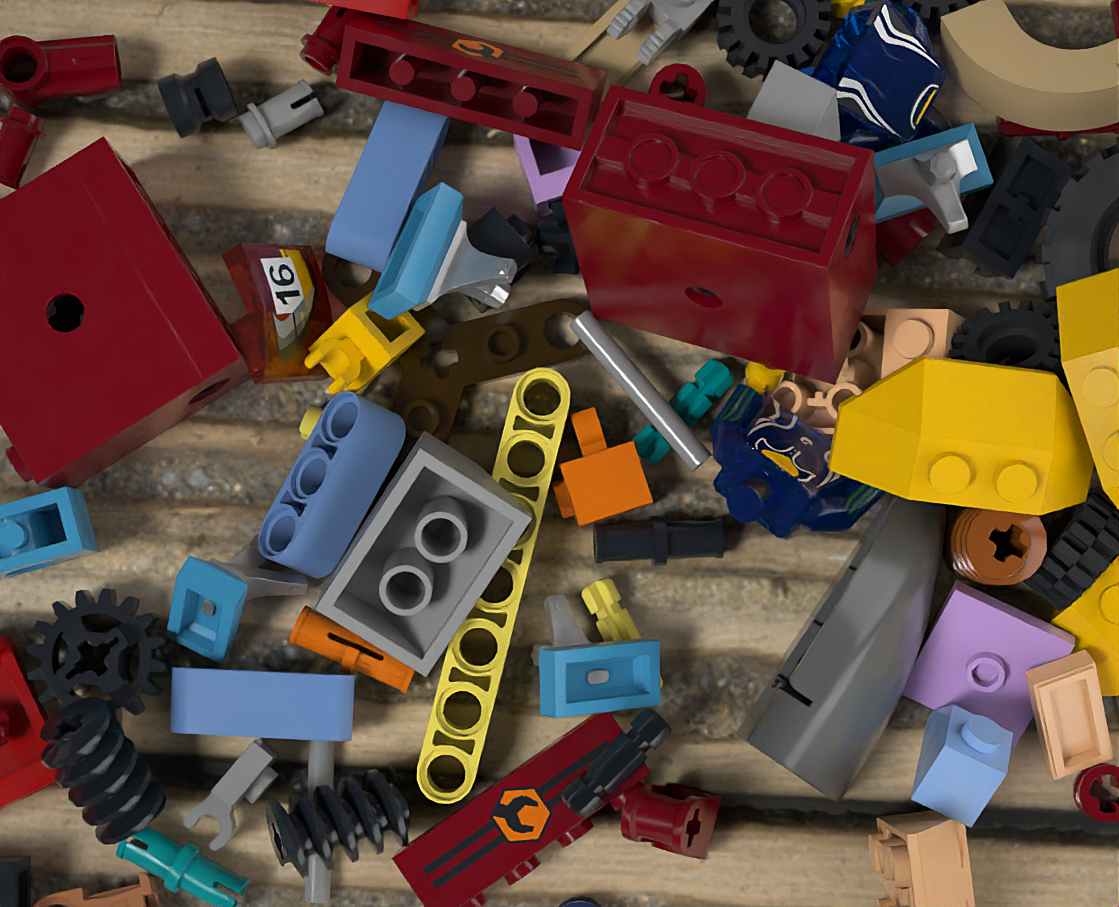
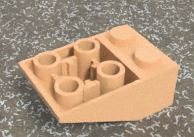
(880, 346)
(922, 861)

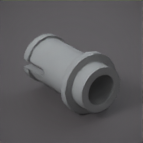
(277, 118)

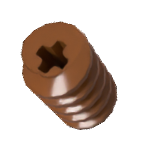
(970, 553)

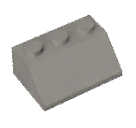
(424, 555)

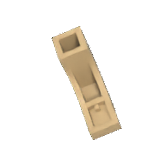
(1026, 78)

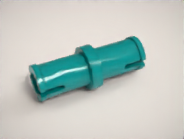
(183, 868)

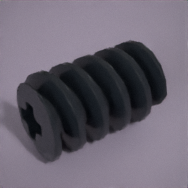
(101, 770)
(339, 820)

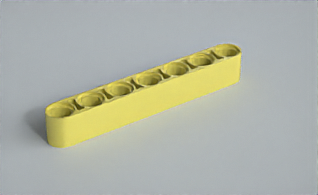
(498, 618)

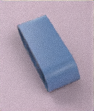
(386, 183)
(331, 485)
(262, 703)

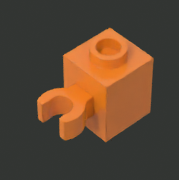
(601, 481)

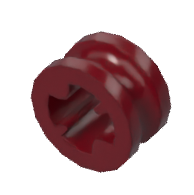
(1090, 805)

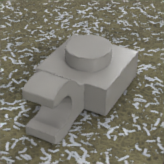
(245, 779)

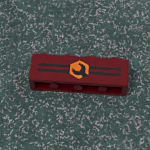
(470, 79)
(510, 822)

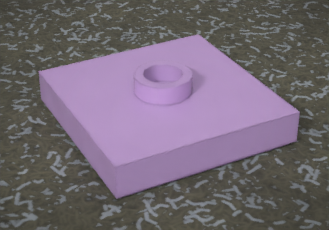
(980, 657)

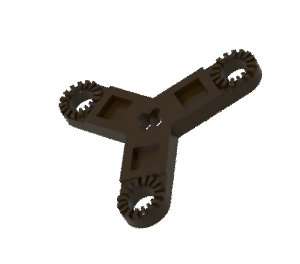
(486, 349)

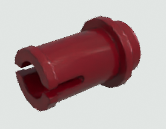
(324, 46)
(17, 142)

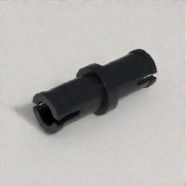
(658, 540)

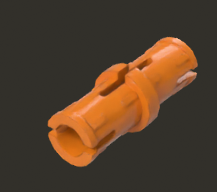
(316, 633)

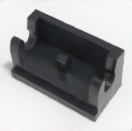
(1009, 212)

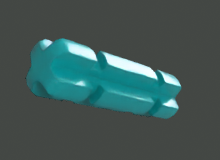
(690, 404)

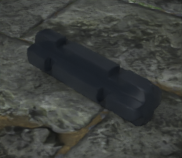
(616, 762)

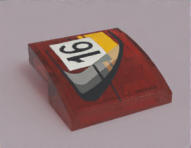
(284, 309)

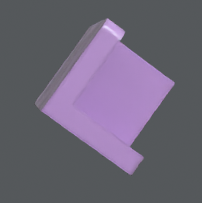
(545, 170)

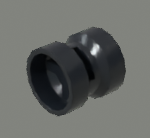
(185, 103)

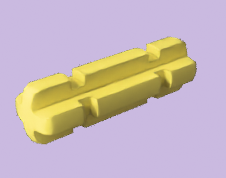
(613, 622)

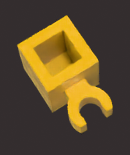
(362, 346)

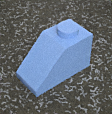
(960, 763)

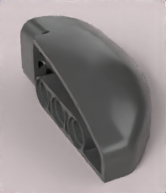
(858, 656)

